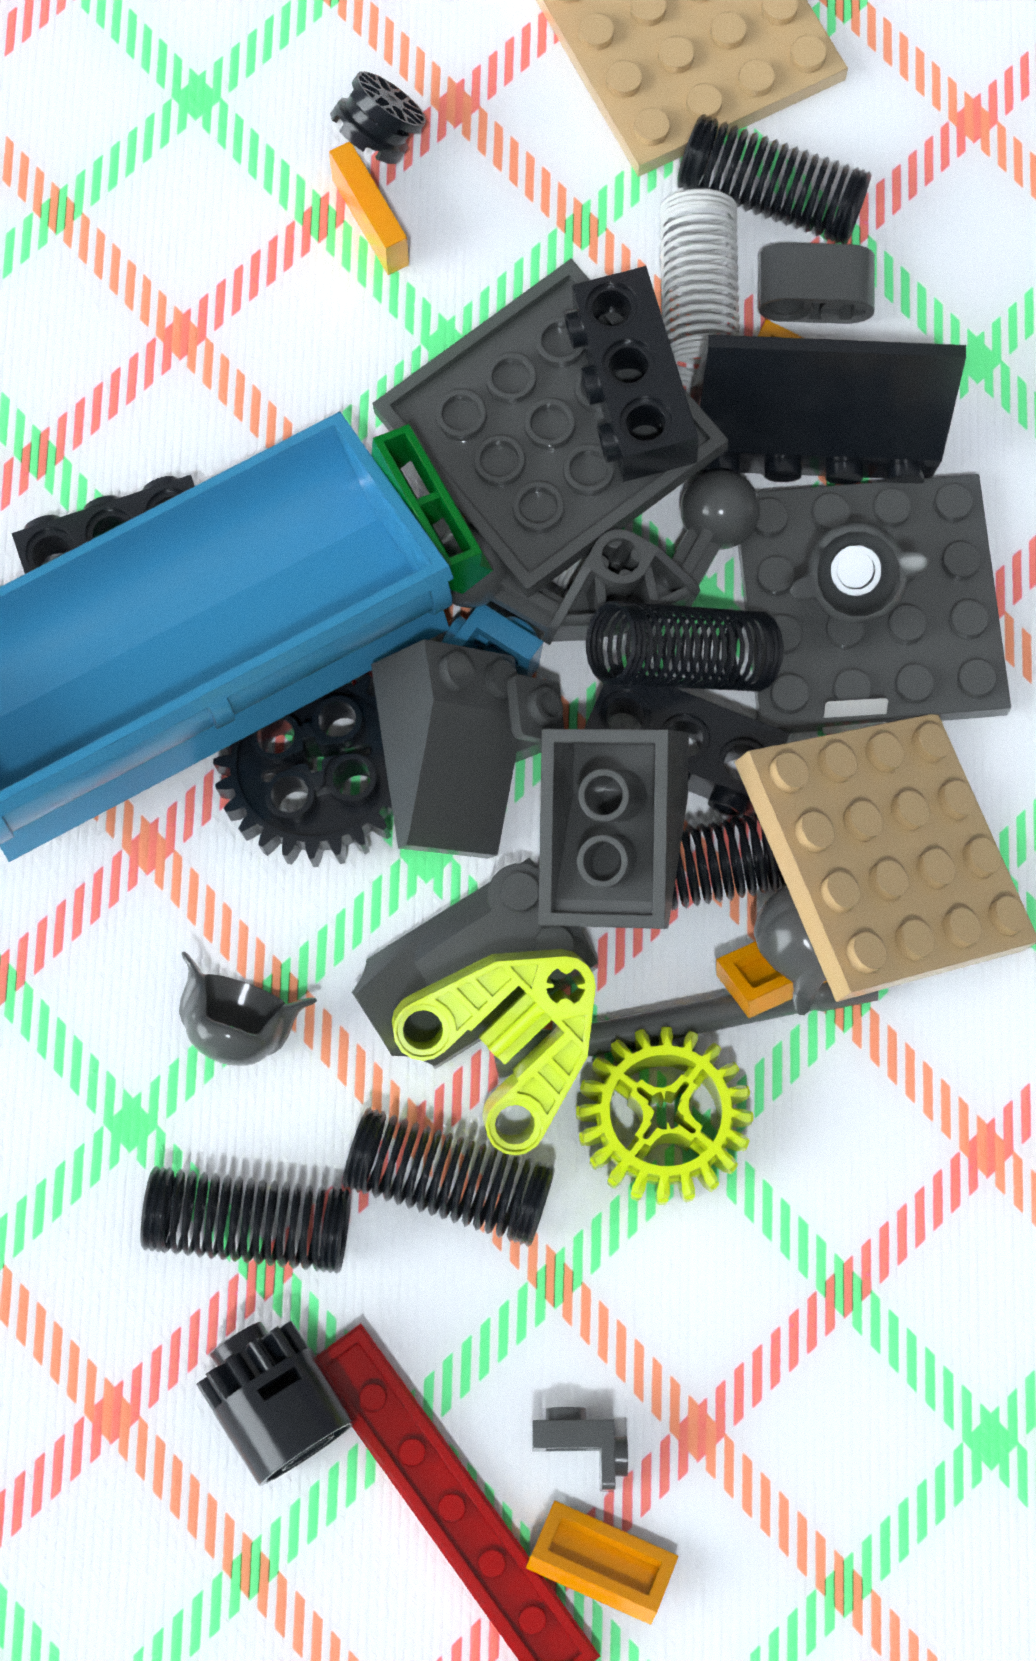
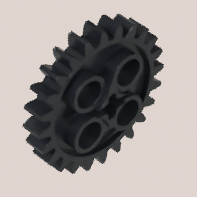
(328, 817)

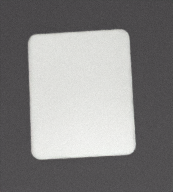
(854, 708)

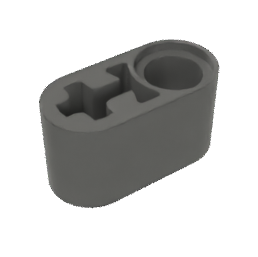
(817, 283)

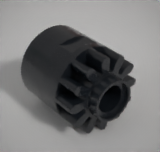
(274, 1399)

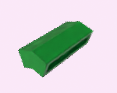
(393, 452)

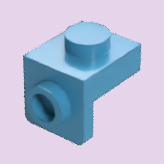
(495, 633)

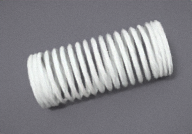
(702, 321)

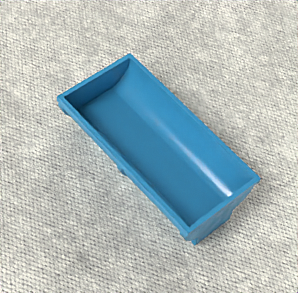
(204, 626)

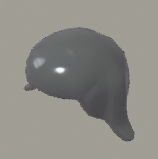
(858, 572)
(788, 948)
(217, 1002)

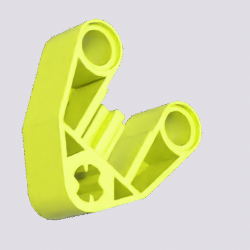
(549, 1069)

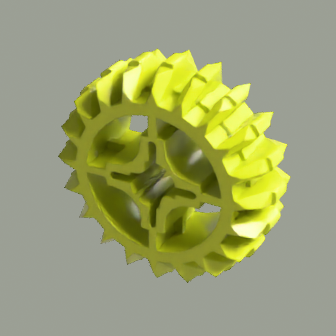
(686, 1135)

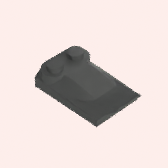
(486, 922)

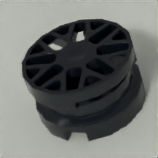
(378, 117)

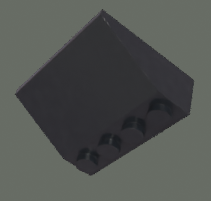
(829, 406)

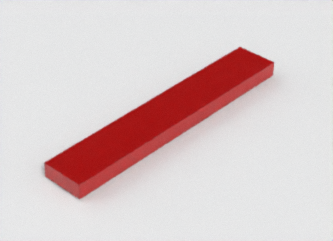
(452, 1505)

